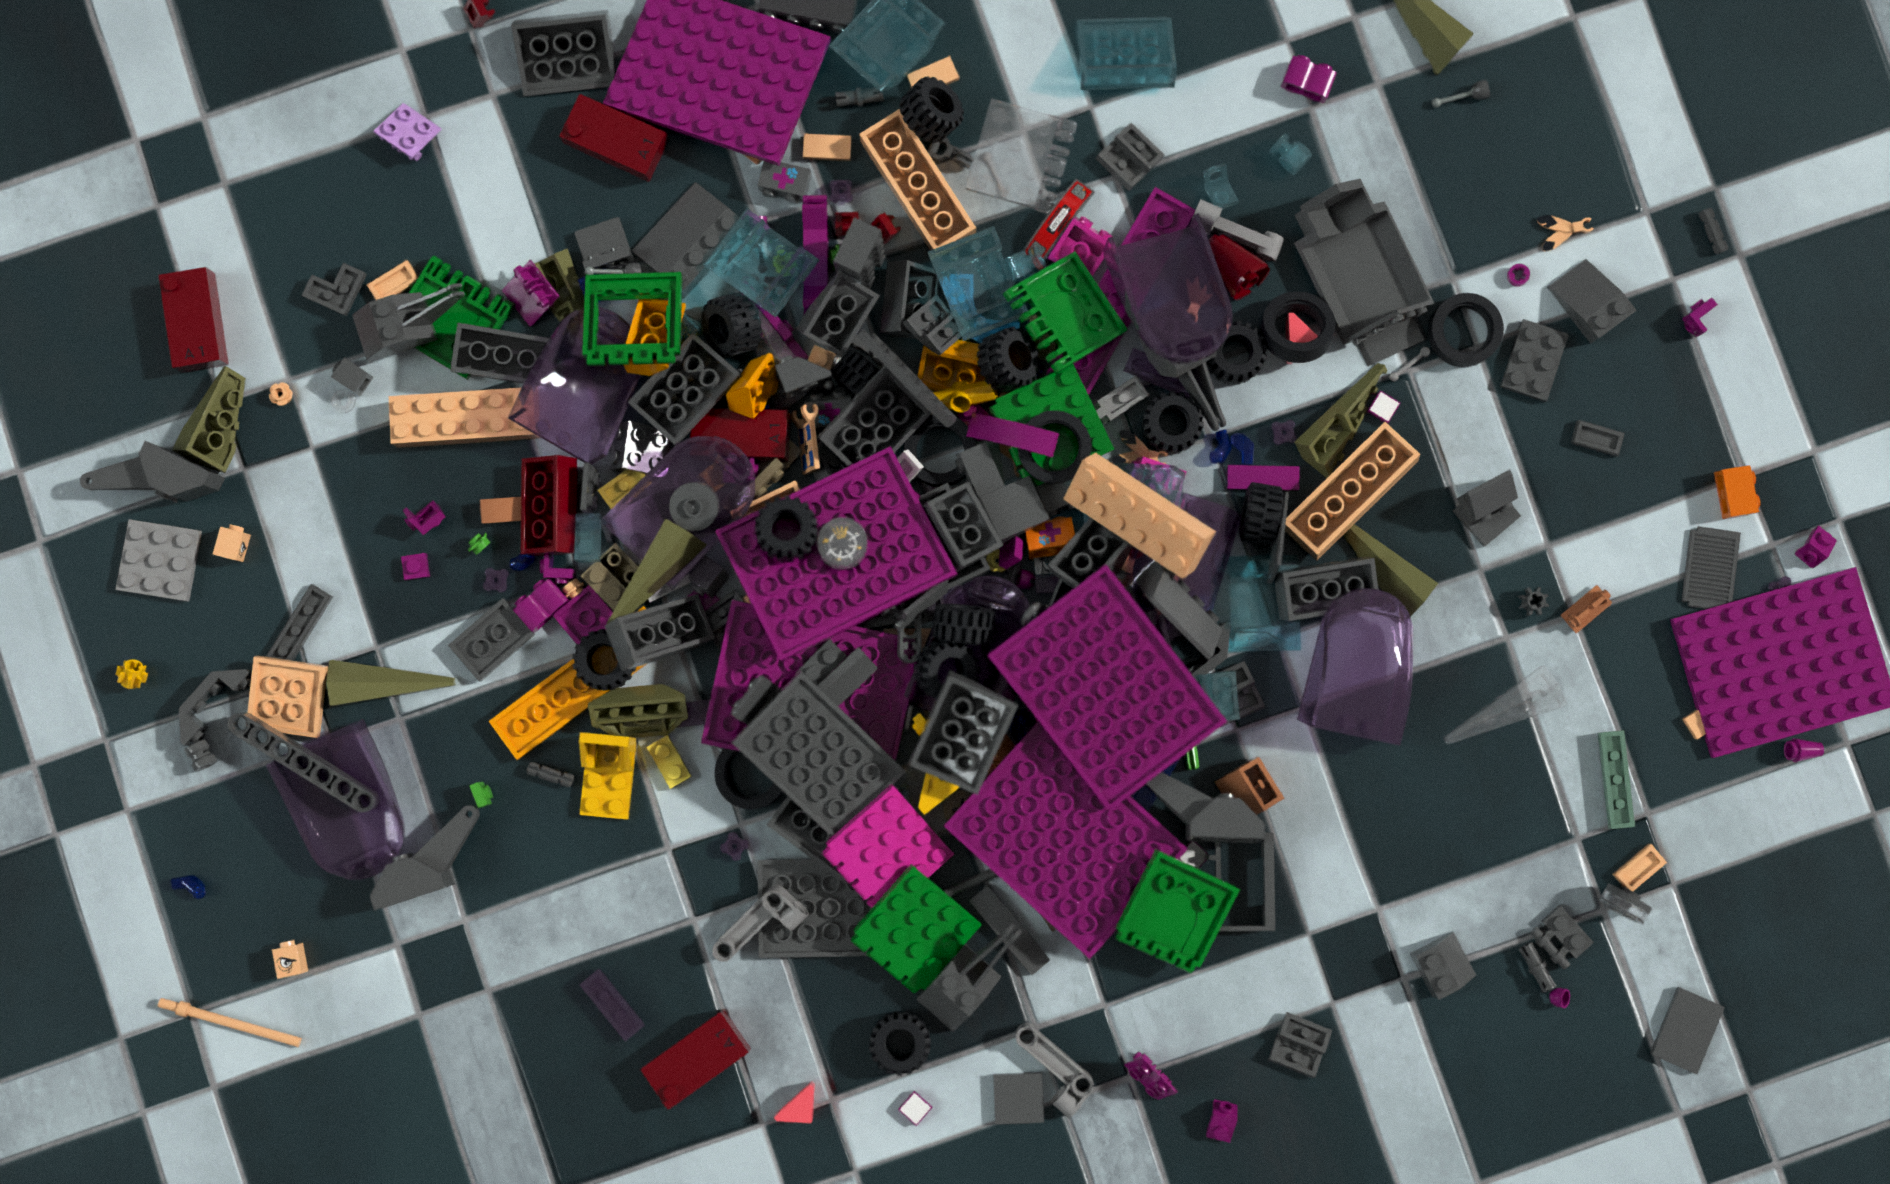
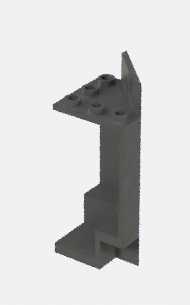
(1363, 271)

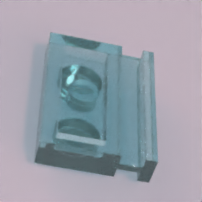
(1222, 690)

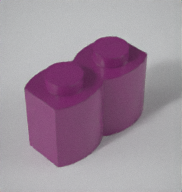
(1308, 78)
(540, 605)

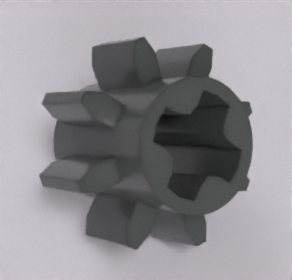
(1541, 601)

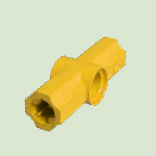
(963, 395)

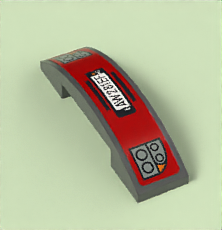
(1059, 218)

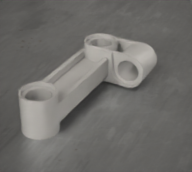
(1267, 245)
(788, 912)
(1068, 1097)

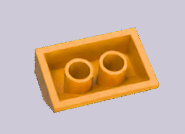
(649, 327)
(953, 365)

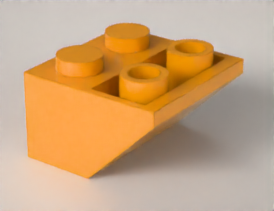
(753, 387)

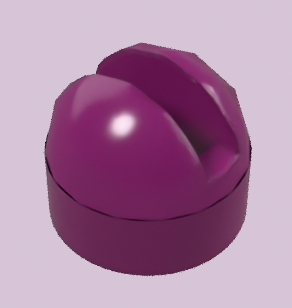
(1024, 579)
(1560, 997)

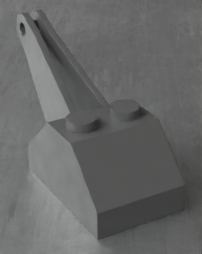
(402, 321)
(1198, 386)
(156, 470)
(1208, 818)
(429, 868)
(964, 983)

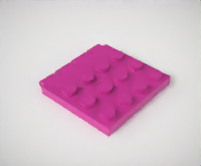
(883, 844)

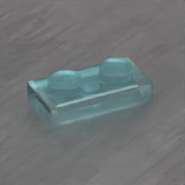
(587, 537)

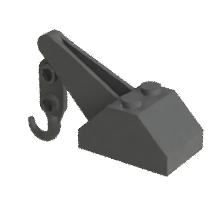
(1080, 558)

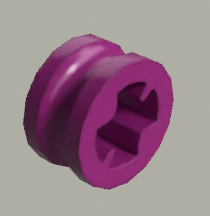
(1525, 273)

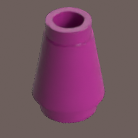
(1801, 750)

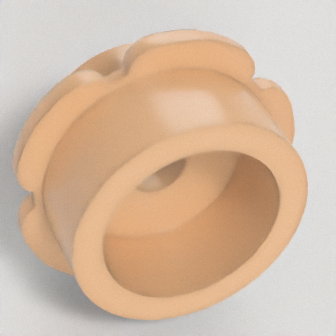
(284, 398)
(573, 588)

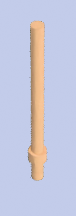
(185, 1009)

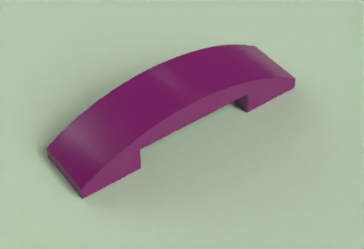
(1012, 434)

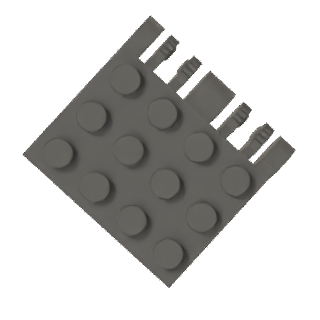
(907, 378)

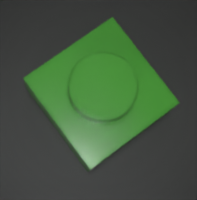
(482, 794)

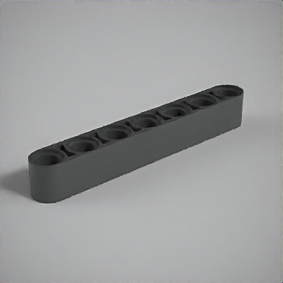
(291, 761)

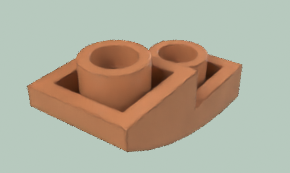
(500, 510)

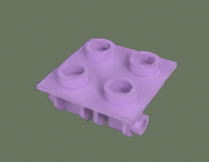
(407, 131)

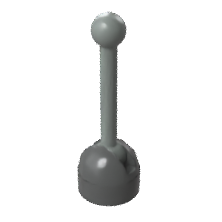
(1479, 91)
(626, 269)

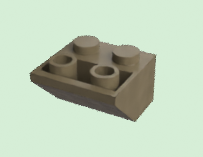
(611, 575)

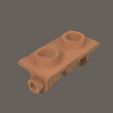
(1586, 608)

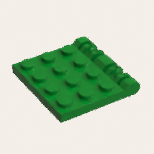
(1067, 308)
(464, 311)

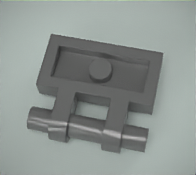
(1566, 931)

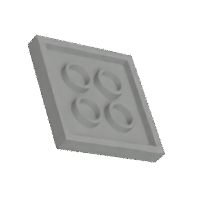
(158, 560)

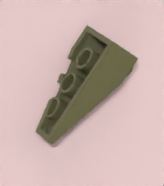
(212, 427)

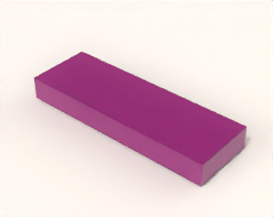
(1241, 476)

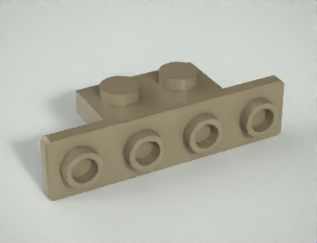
(773, 471)

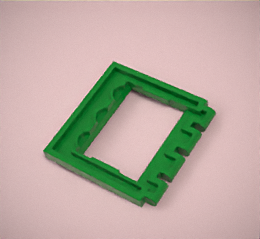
(631, 287)

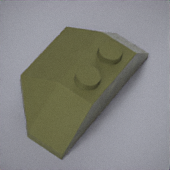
(639, 711)

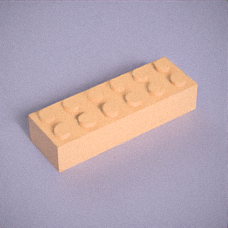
(916, 182)
(454, 418)
(1351, 491)
(1139, 515)

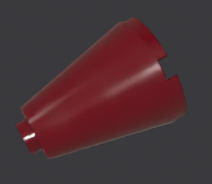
(1237, 266)

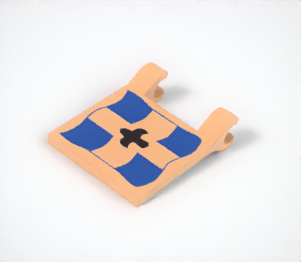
(807, 439)

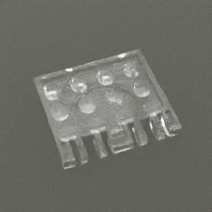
(1016, 154)

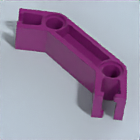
(815, 242)

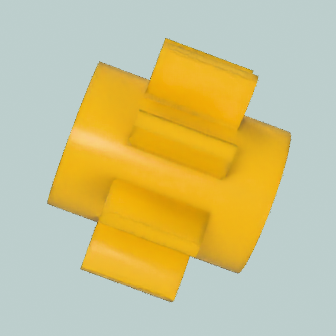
(131, 674)

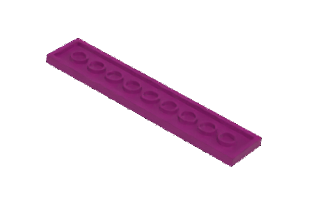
(1158, 217)

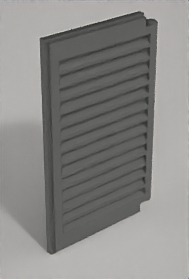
(1277, 546)
(1710, 567)

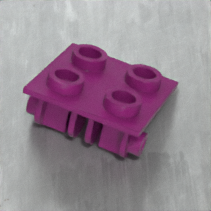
(530, 292)
(1156, 1084)

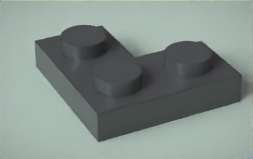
(338, 295)

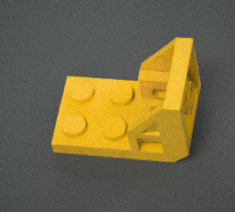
(607, 774)
(934, 788)

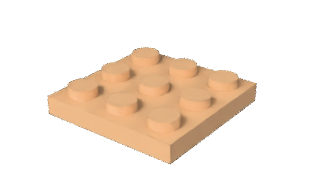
(288, 695)

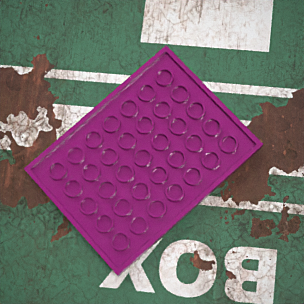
(718, 74)
(811, 601)
(747, 653)
(1783, 662)
(1107, 687)
(1058, 841)

